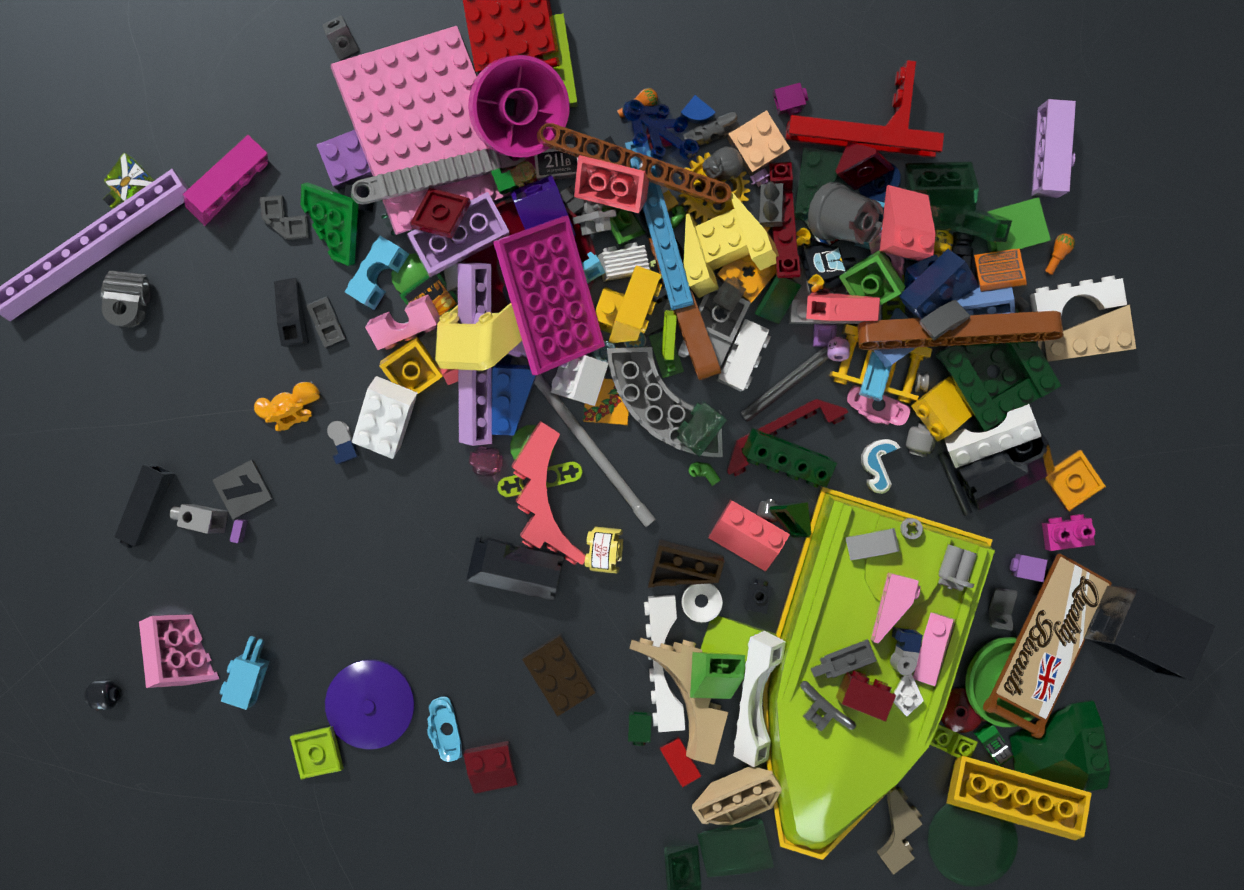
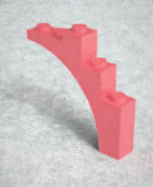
(541, 527)

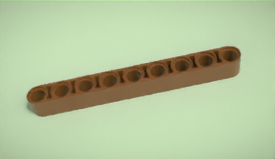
(646, 163)
(975, 330)

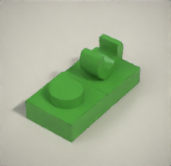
(667, 367)

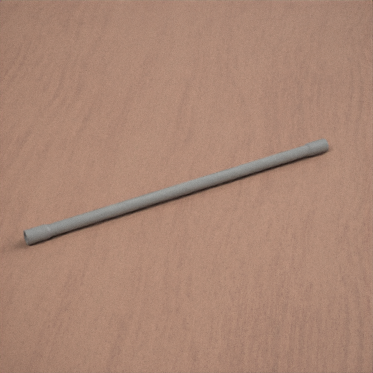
(639, 508)

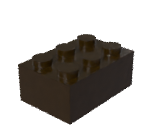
(559, 674)

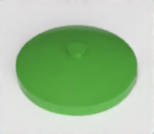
(982, 677)

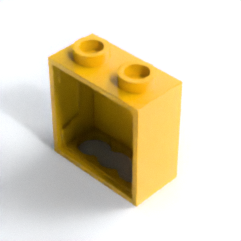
(942, 409)

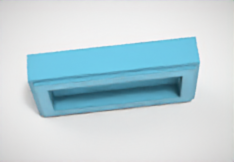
(874, 379)

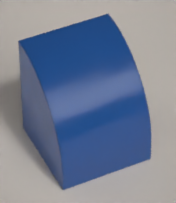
(697, 111)

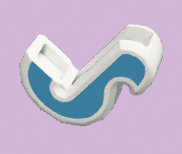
(873, 464)

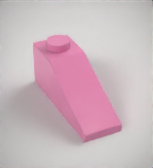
(895, 601)
(933, 648)

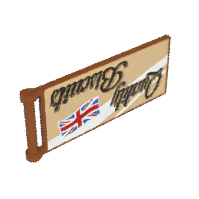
(1048, 644)

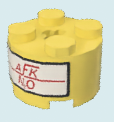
(604, 549)

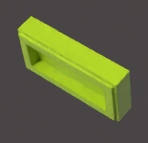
(669, 334)

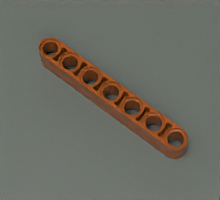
(695, 336)

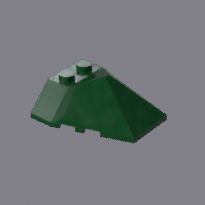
(1068, 752)

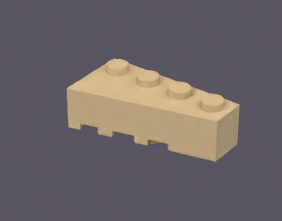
(1097, 336)

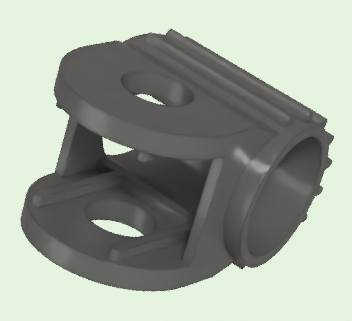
(128, 290)

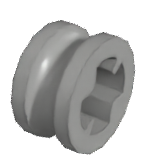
(921, 382)
(904, 529)

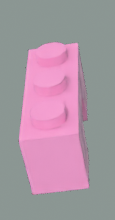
(387, 332)

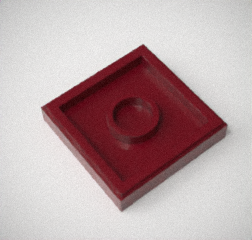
(440, 213)

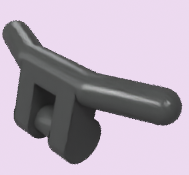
(828, 708)

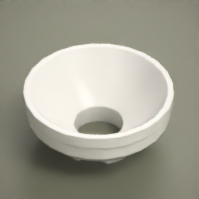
(706, 613)

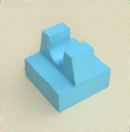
(592, 267)

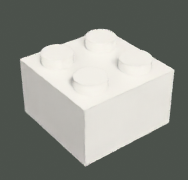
(580, 379)

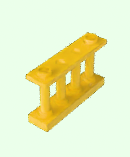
(905, 395)

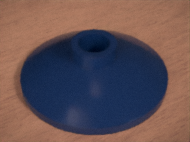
(873, 191)

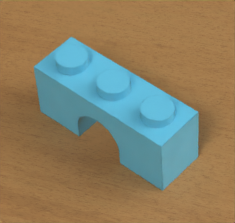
(364, 283)

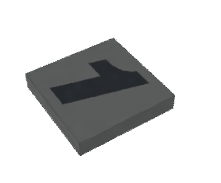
(242, 489)

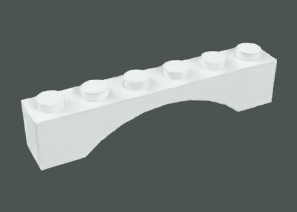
(669, 709)
(752, 738)

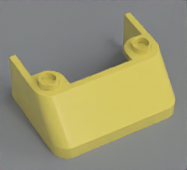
(478, 344)

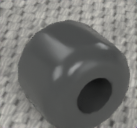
(763, 510)

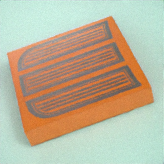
(1000, 269)

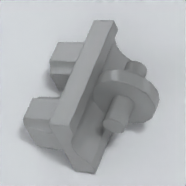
(594, 219)

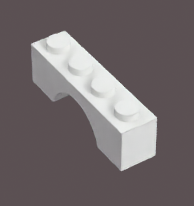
(1104, 294)
(1014, 430)

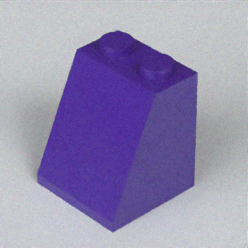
(539, 202)

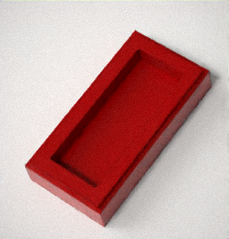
(681, 765)

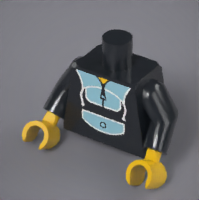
(822, 263)

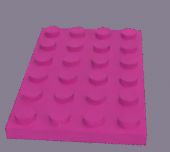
(549, 294)

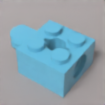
(245, 676)

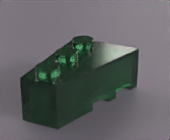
(816, 170)

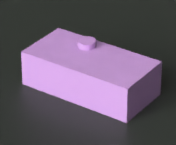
(1053, 148)
(475, 233)

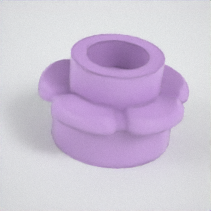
(760, 177)

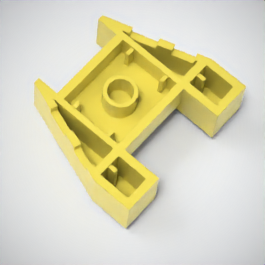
(722, 242)

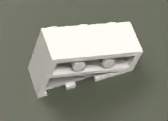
(744, 355)

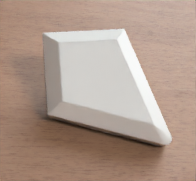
(907, 695)

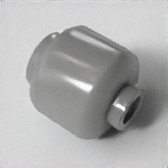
(920, 440)

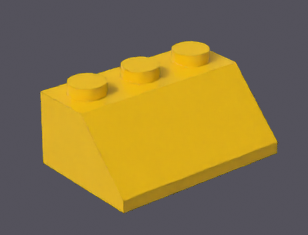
(636, 305)

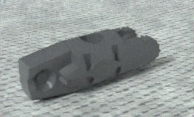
(713, 129)

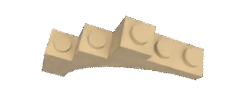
(704, 717)

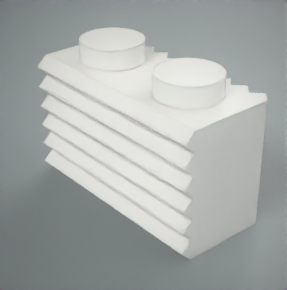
(621, 262)

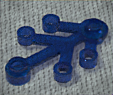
(637, 114)

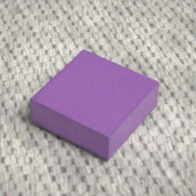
(823, 334)
(238, 531)

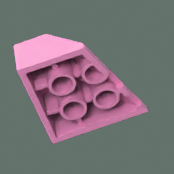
(174, 652)

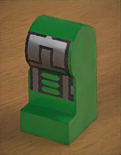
(993, 743)

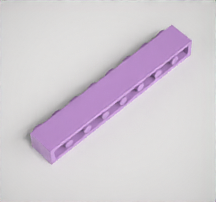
(474, 385)

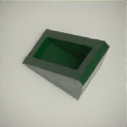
(793, 518)

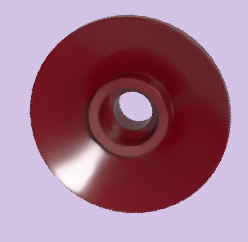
(955, 722)

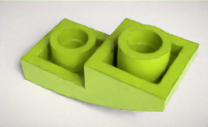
(953, 742)

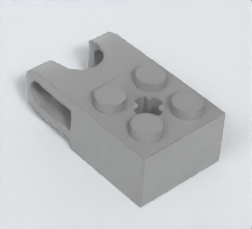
(719, 331)

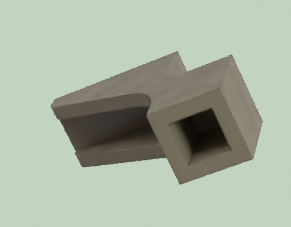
(903, 822)

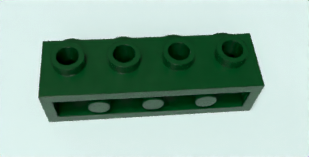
(789, 458)

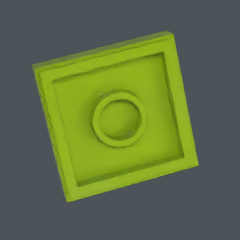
(316, 752)

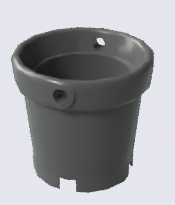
(844, 215)

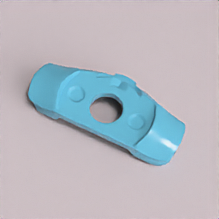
(448, 745)

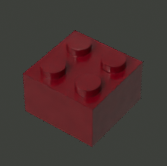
(866, 696)

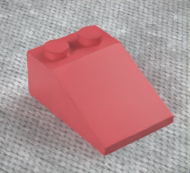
(907, 224)

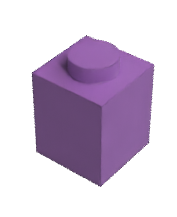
(1028, 567)

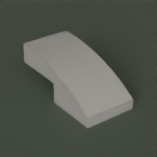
(872, 544)

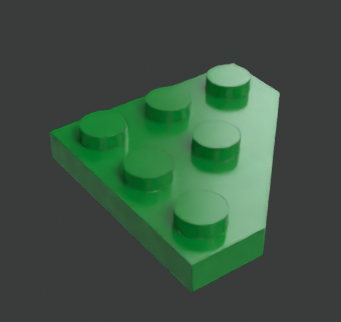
(333, 220)

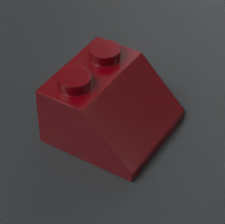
(490, 767)

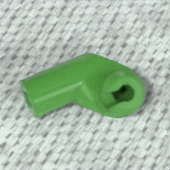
(679, 215)

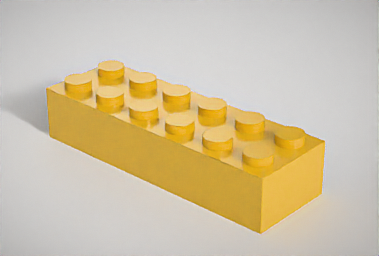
(1019, 798)

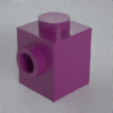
(790, 99)

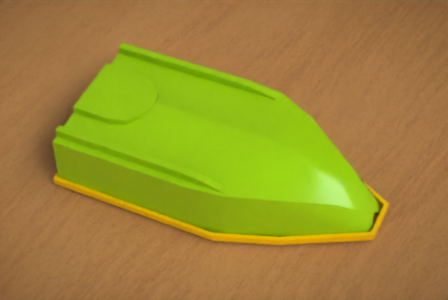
(832, 603)

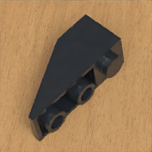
(289, 313)

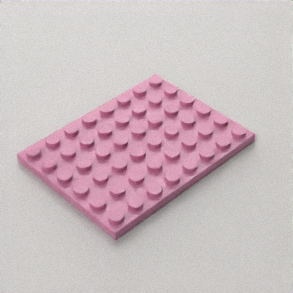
(414, 111)

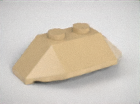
(738, 797)

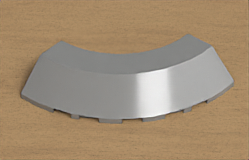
(651, 399)

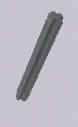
(785, 384)

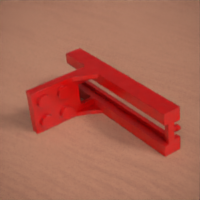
(892, 138)

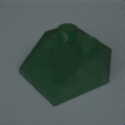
(701, 427)

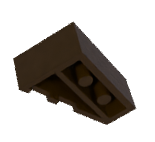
(684, 565)

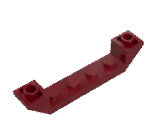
(784, 237)
(829, 412)

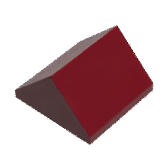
(861, 165)

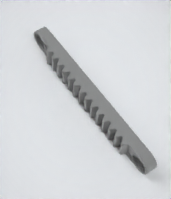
(432, 175)

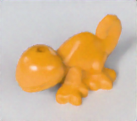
(287, 407)

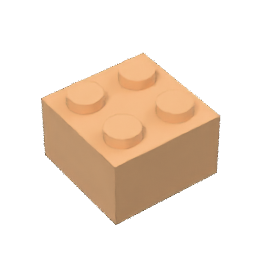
(758, 142)

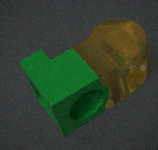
(515, 178)

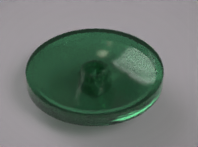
(971, 845)

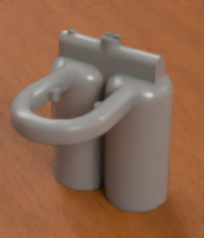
(956, 568)

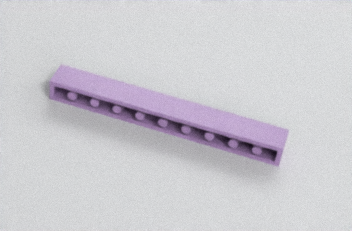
(91, 244)

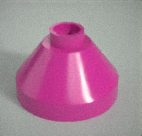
(538, 99)

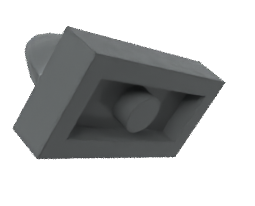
(771, 204)

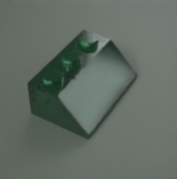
(944, 182)

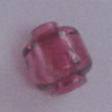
(486, 461)

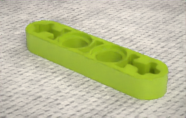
(514, 491)

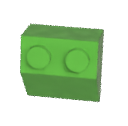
(873, 278)

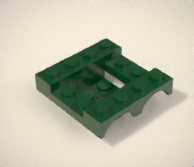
(1014, 363)

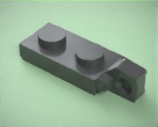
(845, 660)

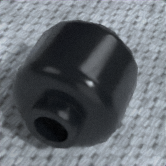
(102, 695)

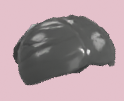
(724, 164)

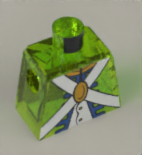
(125, 180)

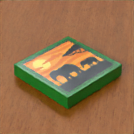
(436, 289)

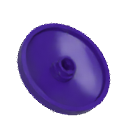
(369, 704)

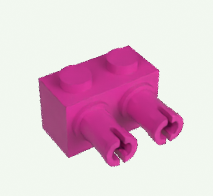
(1068, 533)

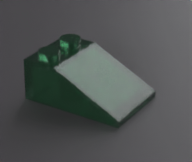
(735, 849)

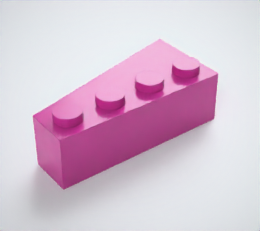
(225, 179)

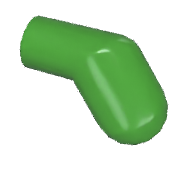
(704, 470)

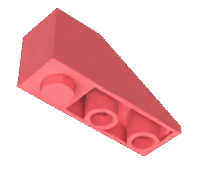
(842, 307)

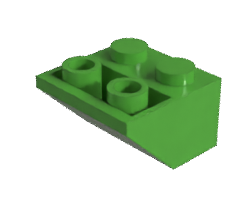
(716, 674)

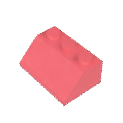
(611, 184)
(748, 535)

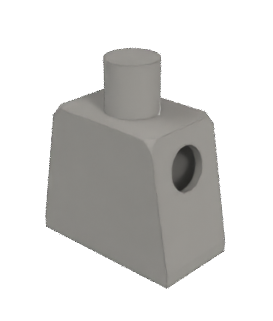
(200, 518)

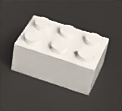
(384, 417)

